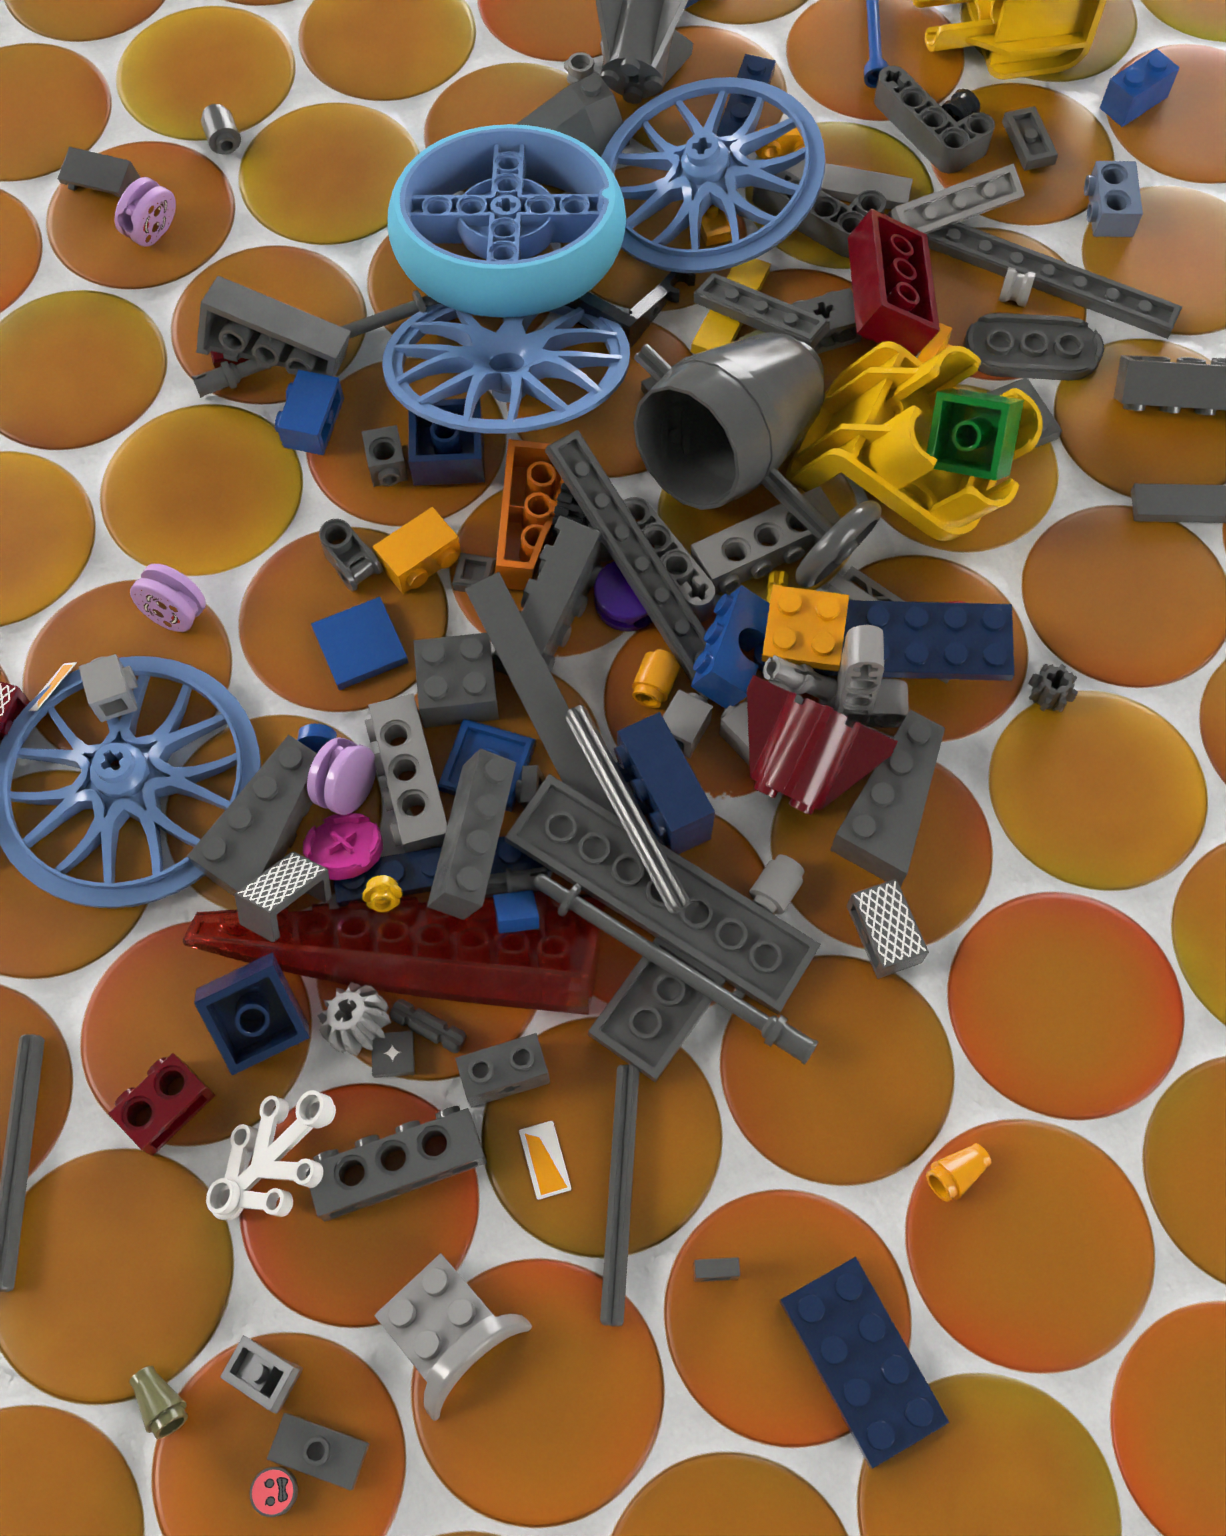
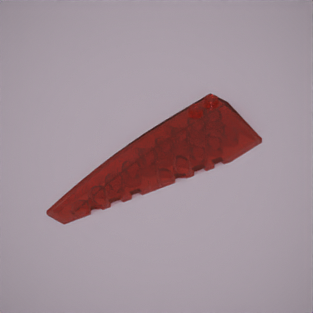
(425, 951)

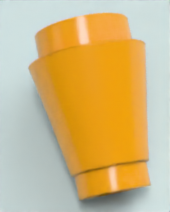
(957, 1172)

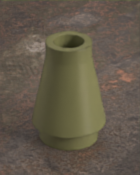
(158, 1403)

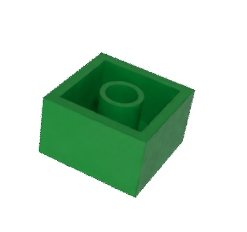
(974, 433)

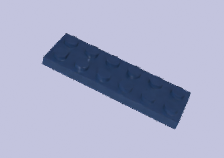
(939, 638)

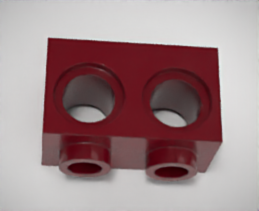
(168, 1112)

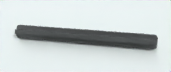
(627, 810)
(18, 1153)
(619, 1196)

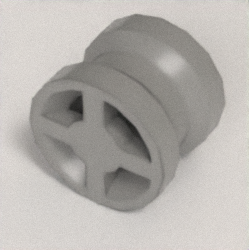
(1017, 287)

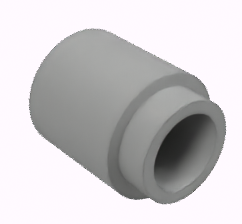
(777, 884)

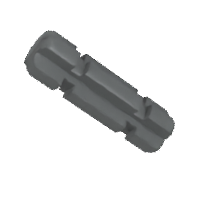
(428, 1025)

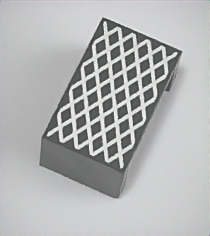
(278, 888)
(887, 928)

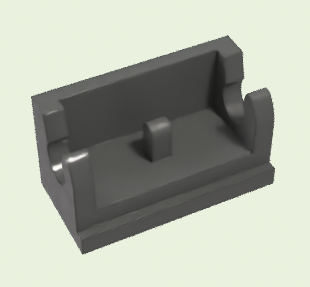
(96, 172)

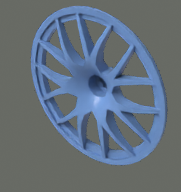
(711, 171)
(505, 363)
(122, 793)

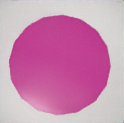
(344, 845)

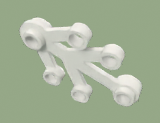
(231, 1194)

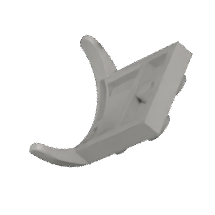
(444, 1328)

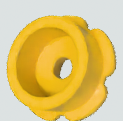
(382, 893)

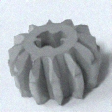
(354, 1018)

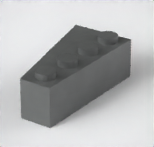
(561, 587)
(889, 810)
(259, 820)

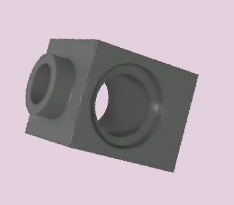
(383, 444)

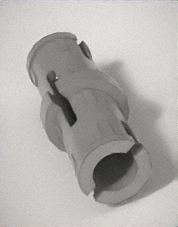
(800, 678)

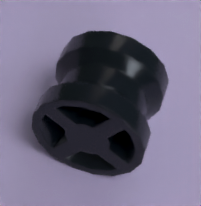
(962, 104)

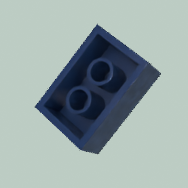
(664, 784)

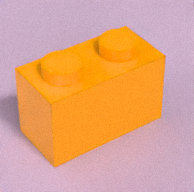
(418, 550)

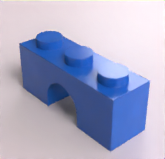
(722, 667)

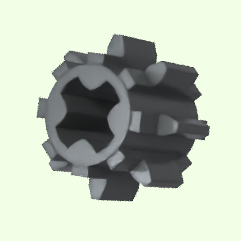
(1053, 677)

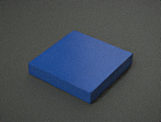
(359, 643)
(500, 742)

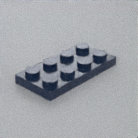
(863, 1362)

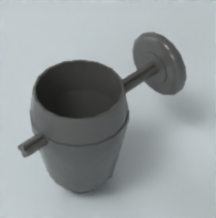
(745, 420)

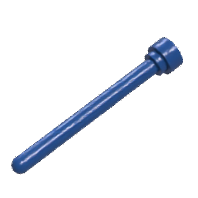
(875, 62)

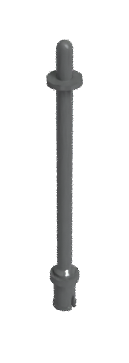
(231, 374)
(772, 1028)

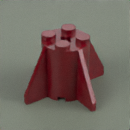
(807, 747)

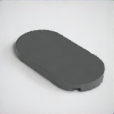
(1034, 346)

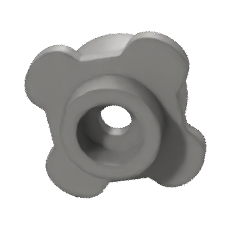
(579, 67)

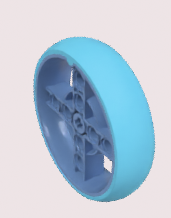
(506, 220)

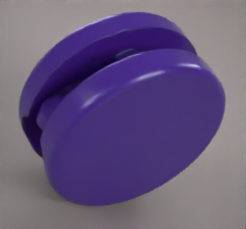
(617, 602)

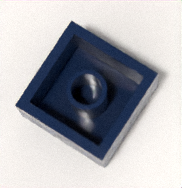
(445, 454)
(252, 1013)

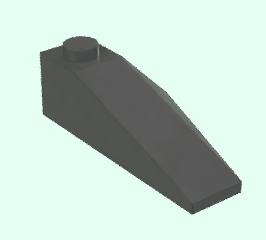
(581, 111)

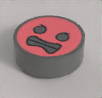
(274, 1491)

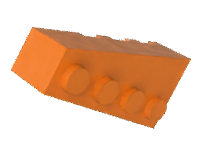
(526, 511)

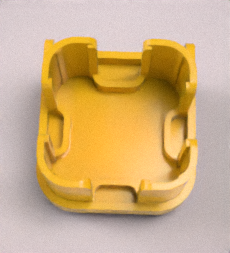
(1021, 35)
(879, 433)

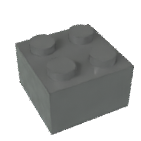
(455, 680)

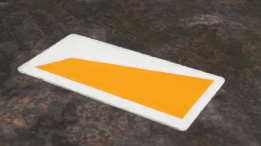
(54, 681)
(545, 1160)

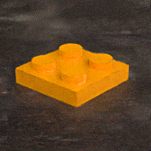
(806, 627)

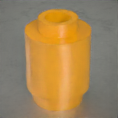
(655, 678)

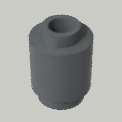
(220, 129)

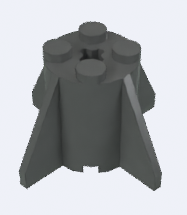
(641, 45)

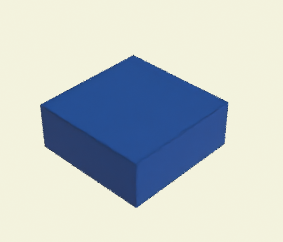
(516, 911)

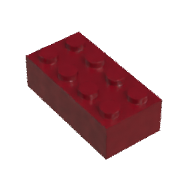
(892, 283)

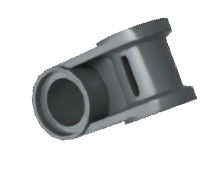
(352, 557)

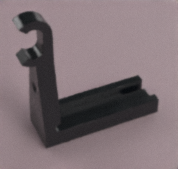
(642, 313)

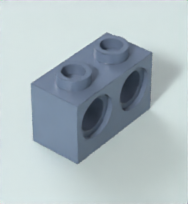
(1113, 198)

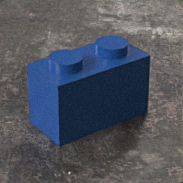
(1139, 87)
(309, 412)

